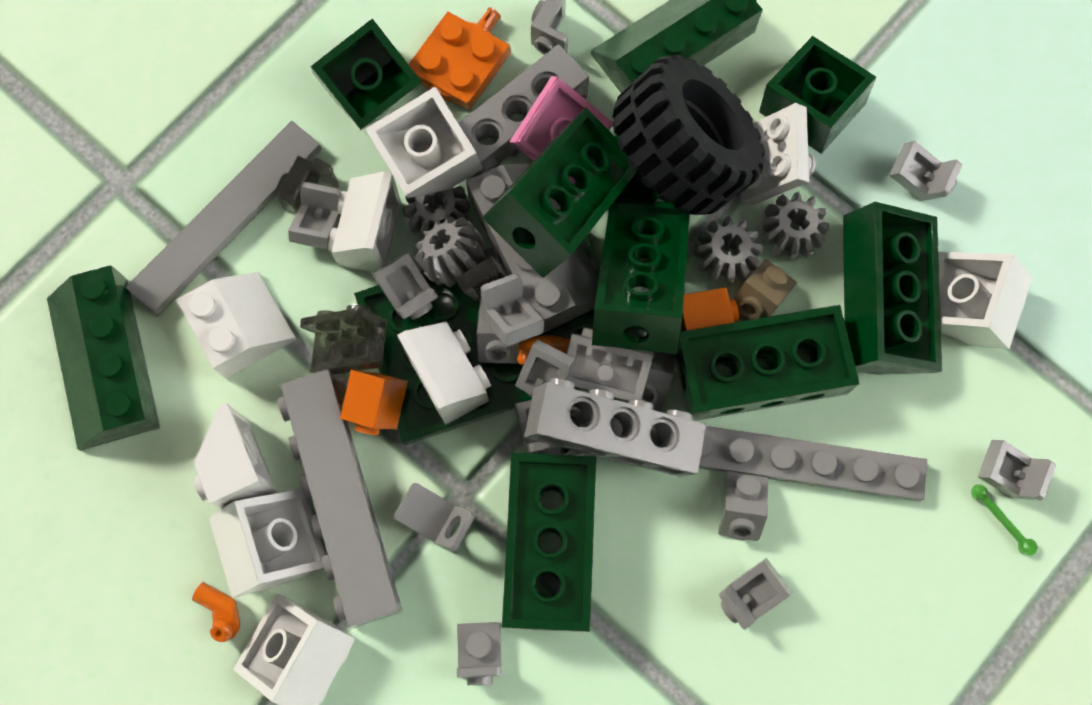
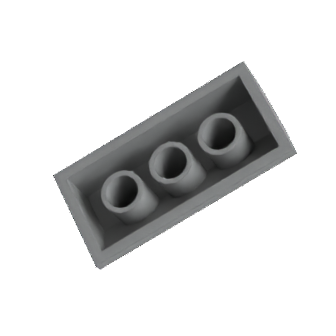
(563, 292)

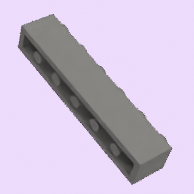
(340, 500)

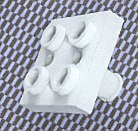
(786, 154)

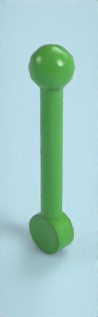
(1025, 546)

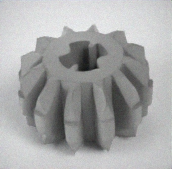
(419, 208)
(802, 213)
(729, 236)
(449, 250)

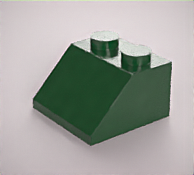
(365, 74)

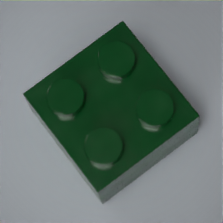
(824, 83)

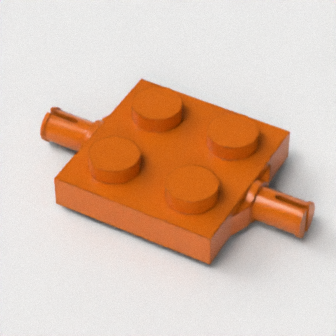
(461, 58)

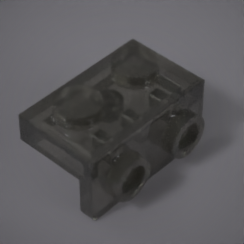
(346, 339)

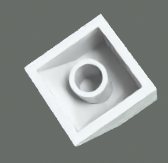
(424, 146)
(366, 222)
(981, 297)
(235, 321)
(445, 370)
(230, 461)
(266, 541)
(293, 654)

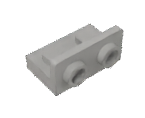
(608, 368)

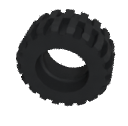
(688, 135)

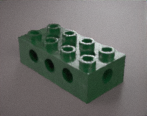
(525, 213)
(642, 318)
(777, 339)
(573, 522)

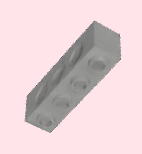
(518, 97)
(551, 424)

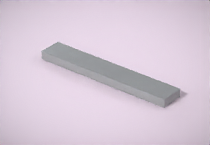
(221, 220)

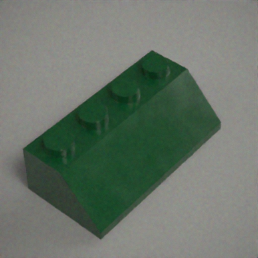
(680, 28)
(892, 290)
(101, 358)

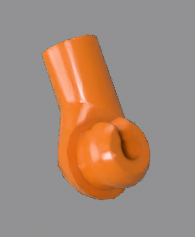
(558, 343)
(224, 611)

